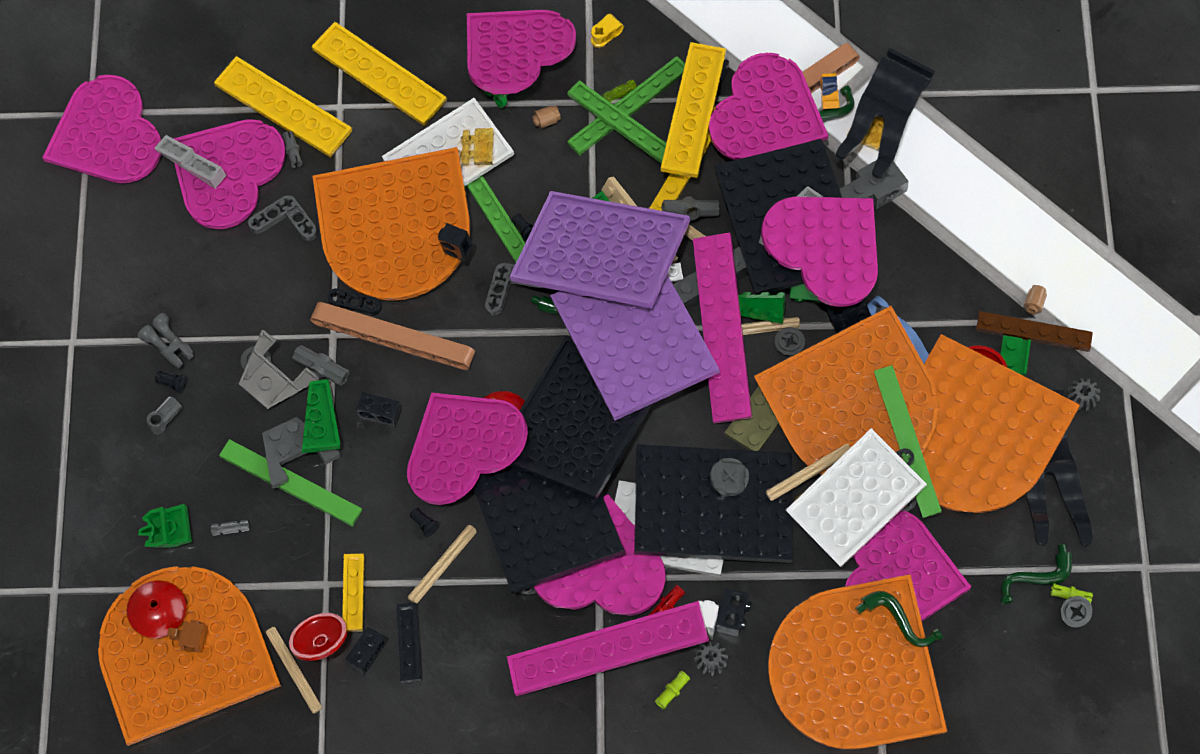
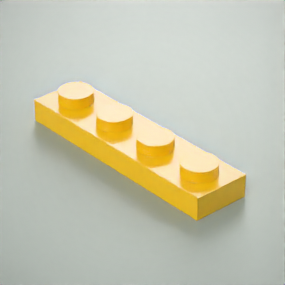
(353, 592)

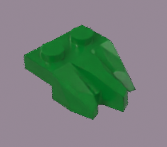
(166, 527)

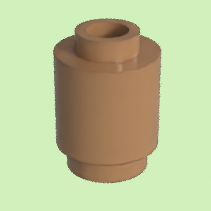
(546, 116)
(1035, 299)

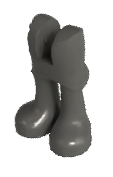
(161, 324)

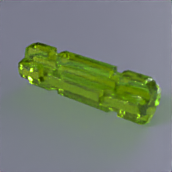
(619, 91)

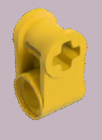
(605, 31)

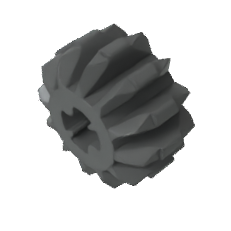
(1087, 389)
(703, 658)

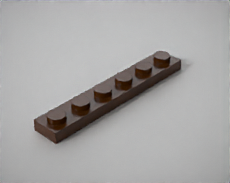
(1035, 331)

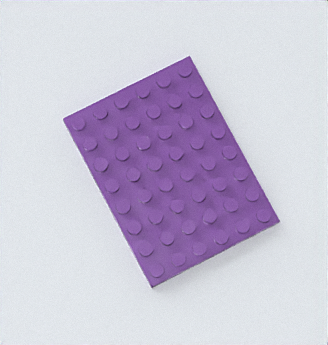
(600, 249)
(634, 349)

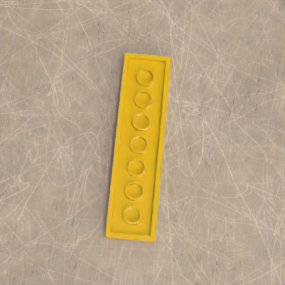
(379, 73)
(283, 106)
(693, 110)

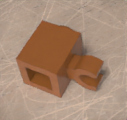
(190, 637)

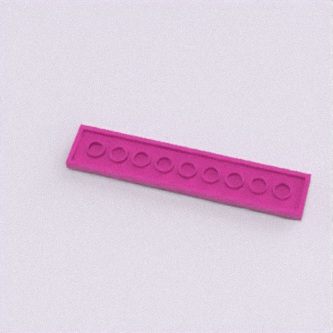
(722, 327)
(607, 648)

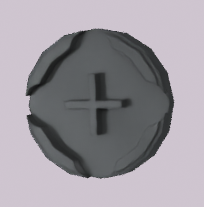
(729, 477)

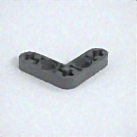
(289, 212)
(497, 281)

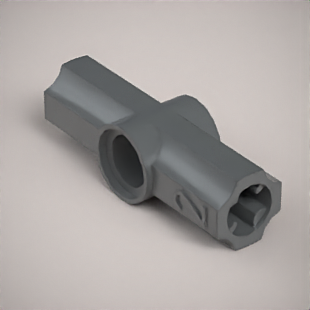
(699, 208)
(321, 365)

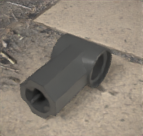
(164, 414)

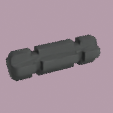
(230, 527)

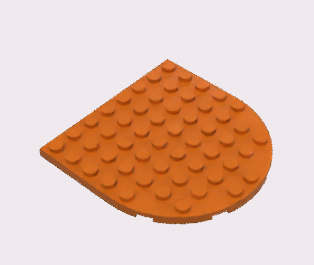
(386, 221)
(832, 394)
(990, 429)
(853, 674)
(165, 687)

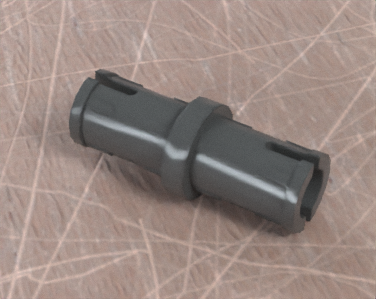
(292, 149)

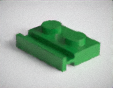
(1015, 353)

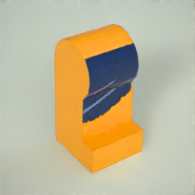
(829, 91)

